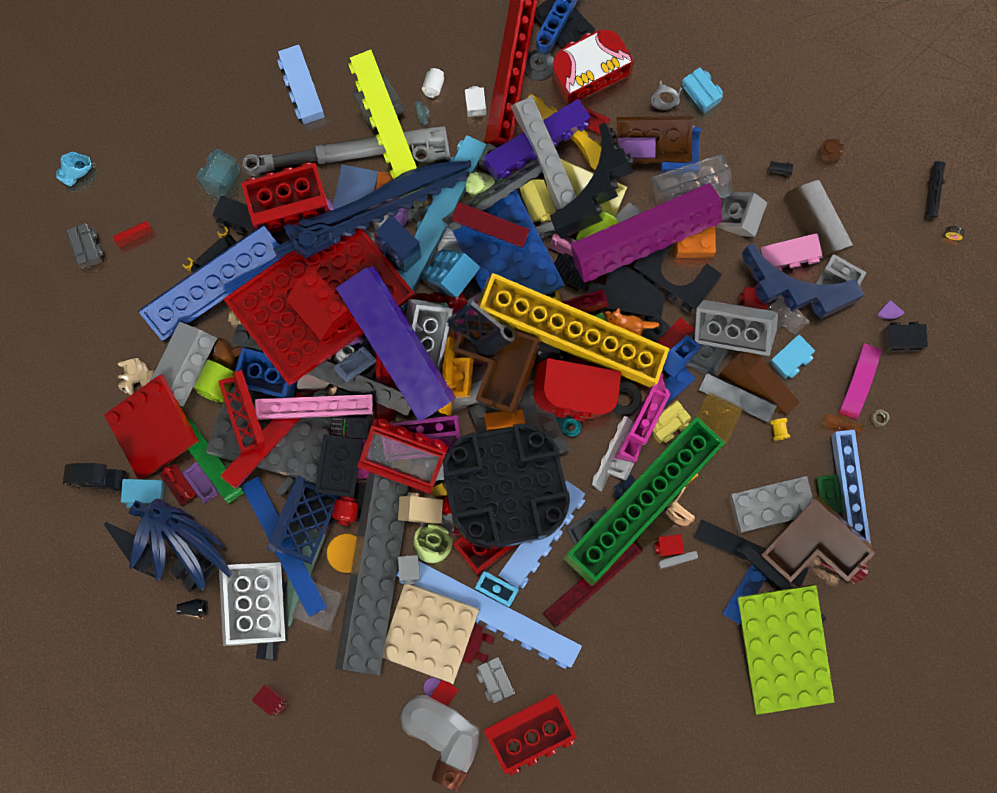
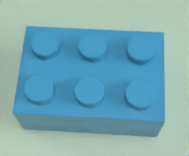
(449, 272)

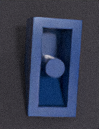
(681, 355)

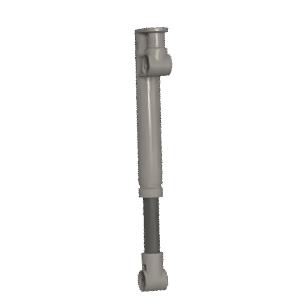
(426, 141)

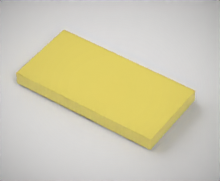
(579, 179)

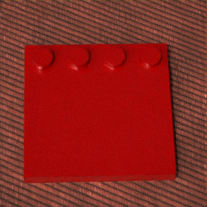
(151, 427)

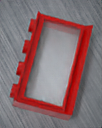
(402, 455)

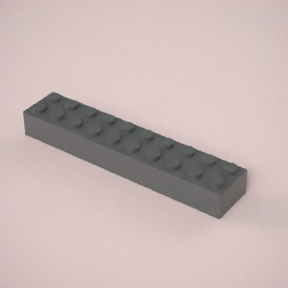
(372, 577)

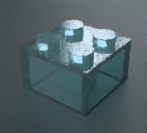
(218, 173)

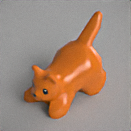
(630, 322)

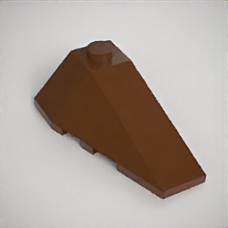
(754, 375)

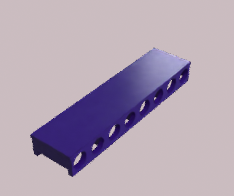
(395, 343)

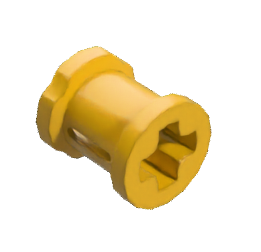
(780, 429)

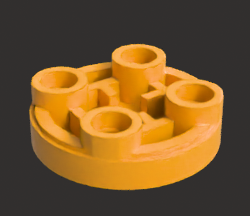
(341, 552)

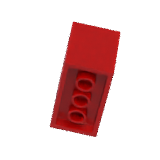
(285, 197)
(532, 720)

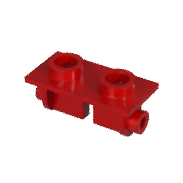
(456, 302)
(177, 484)

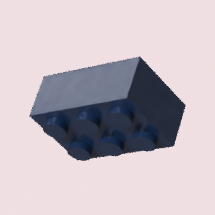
(398, 244)

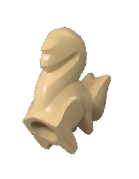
(134, 372)

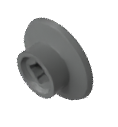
(541, 72)

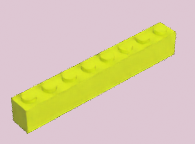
(382, 113)

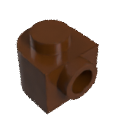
(831, 150)

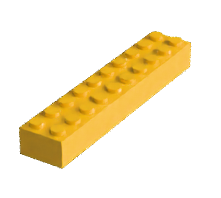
(573, 330)

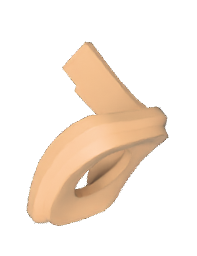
(675, 507)

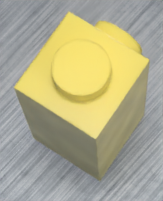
(537, 200)

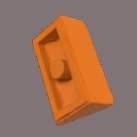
(502, 420)

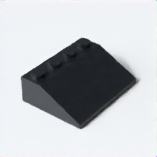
(125, 540)

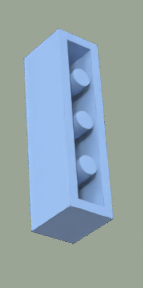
(301, 84)

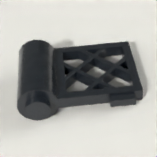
(490, 339)

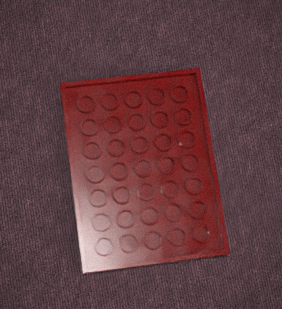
(280, 330)

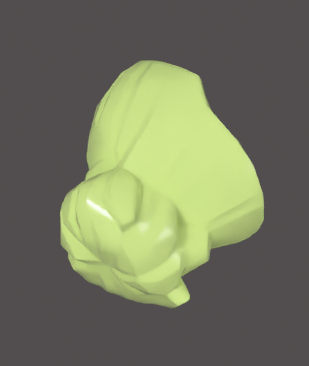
(478, 182)

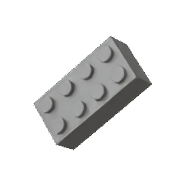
(770, 504)

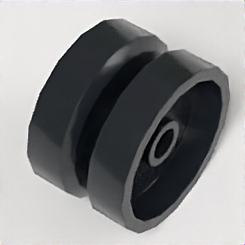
(179, 571)

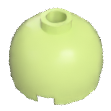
(432, 543)

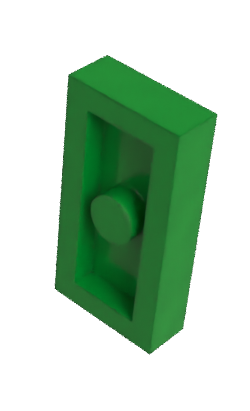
(829, 492)

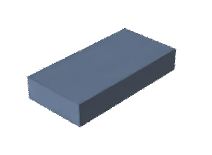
(354, 364)

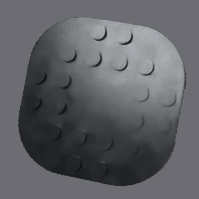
(505, 486)

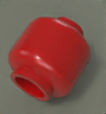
(345, 510)

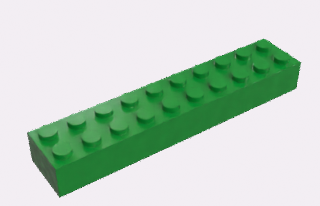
(643, 501)

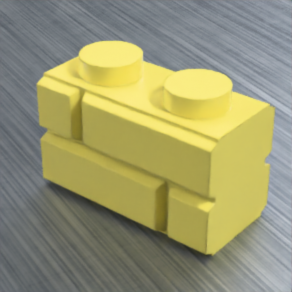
(670, 421)

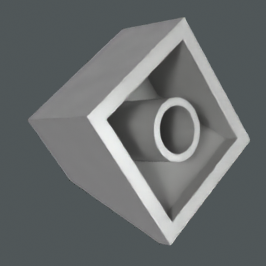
(742, 213)

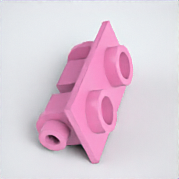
(561, 245)

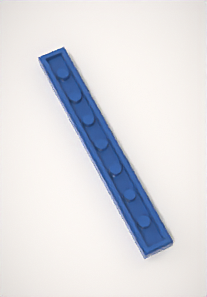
(293, 567)

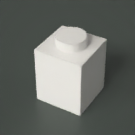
(475, 101)

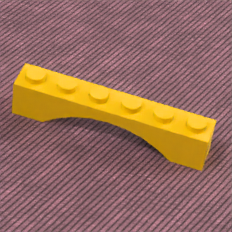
(589, 148)

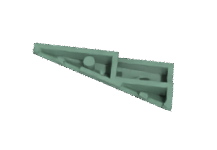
(291, 595)

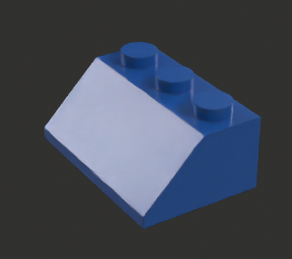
(262, 375)

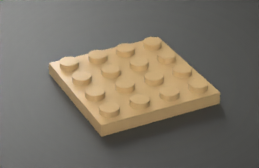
(430, 632)

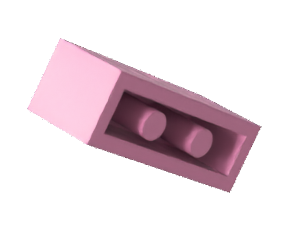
(793, 252)

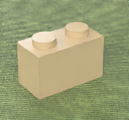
(420, 509)

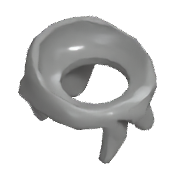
(661, 105)

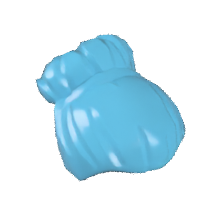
(73, 167)

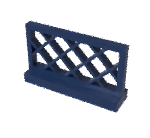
(287, 514)

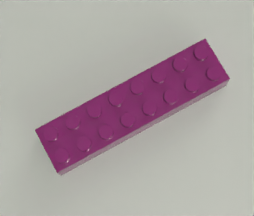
(647, 232)

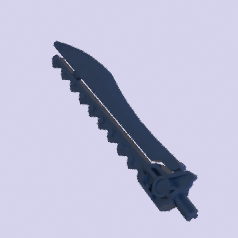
(316, 233)

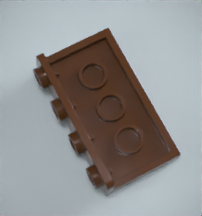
(671, 136)

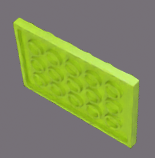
(785, 649)

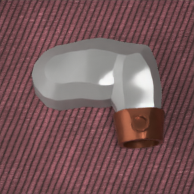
(446, 732)

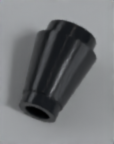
(192, 608)

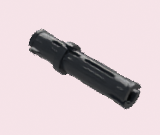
(933, 210)

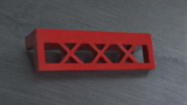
(249, 411)

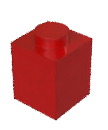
(669, 546)

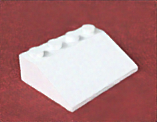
(252, 604)

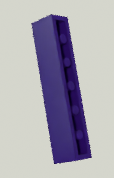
(519, 150)

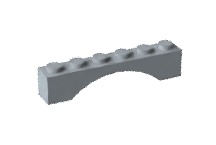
(540, 140)

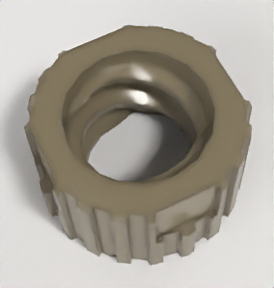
(880, 424)

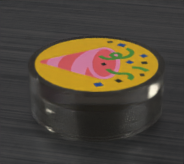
(954, 233)

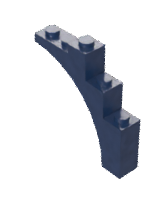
(796, 293)

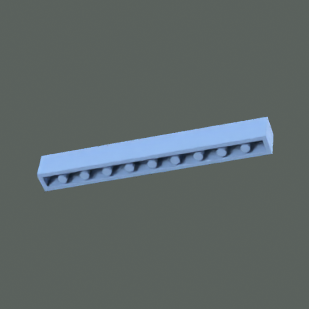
(502, 618)

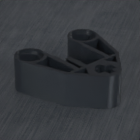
(93, 476)

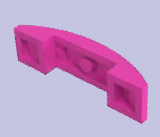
(860, 381)

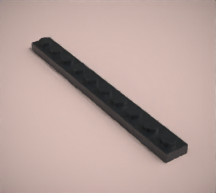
(325, 371)

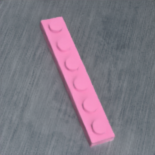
(314, 407)

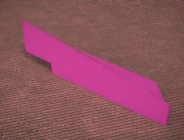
(643, 422)

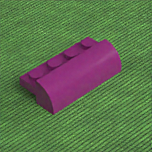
(441, 428)

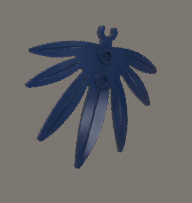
(174, 526)

